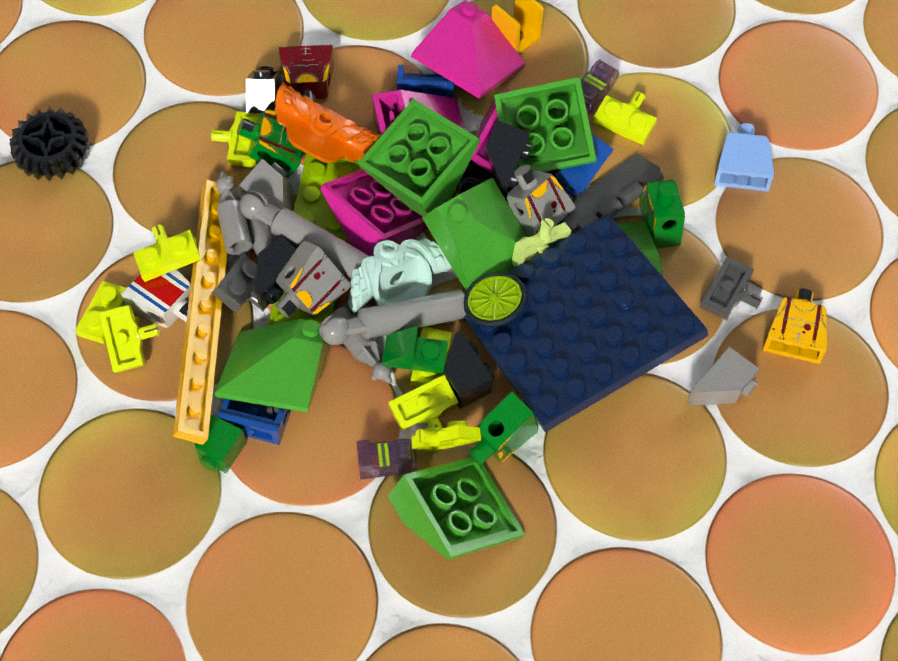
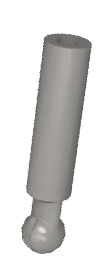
(299, 229)
(395, 316)

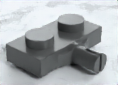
(238, 284)
(729, 289)

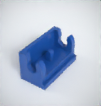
(424, 83)
(581, 176)
(255, 420)

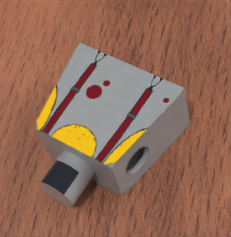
(538, 198)
(309, 281)

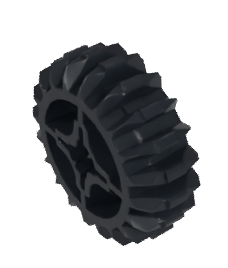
(56, 141)

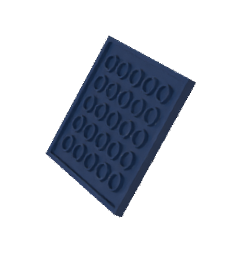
(588, 323)

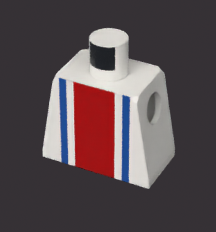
(159, 299)

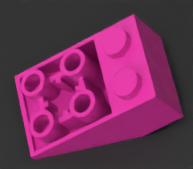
(390, 104)

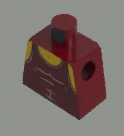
(308, 69)

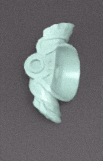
(396, 272)

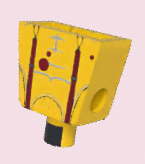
(799, 328)

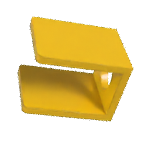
(526, 19)

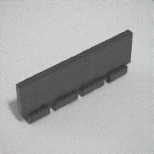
(610, 192)

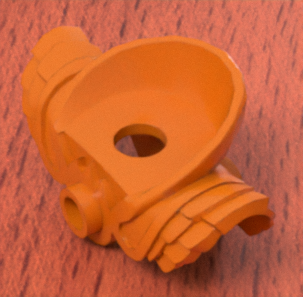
(320, 129)

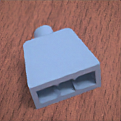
(745, 161)

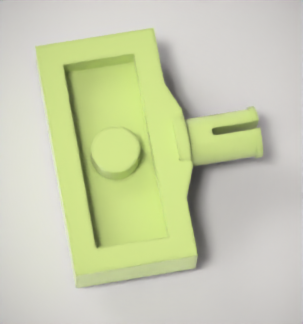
(538, 243)

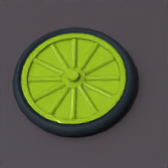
(495, 299)

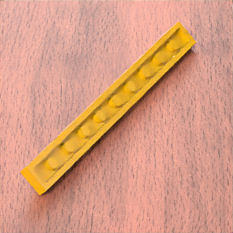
(202, 325)

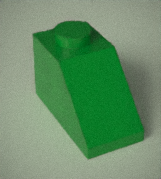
(222, 446)

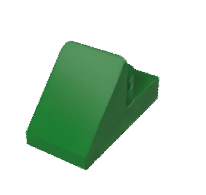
(411, 352)

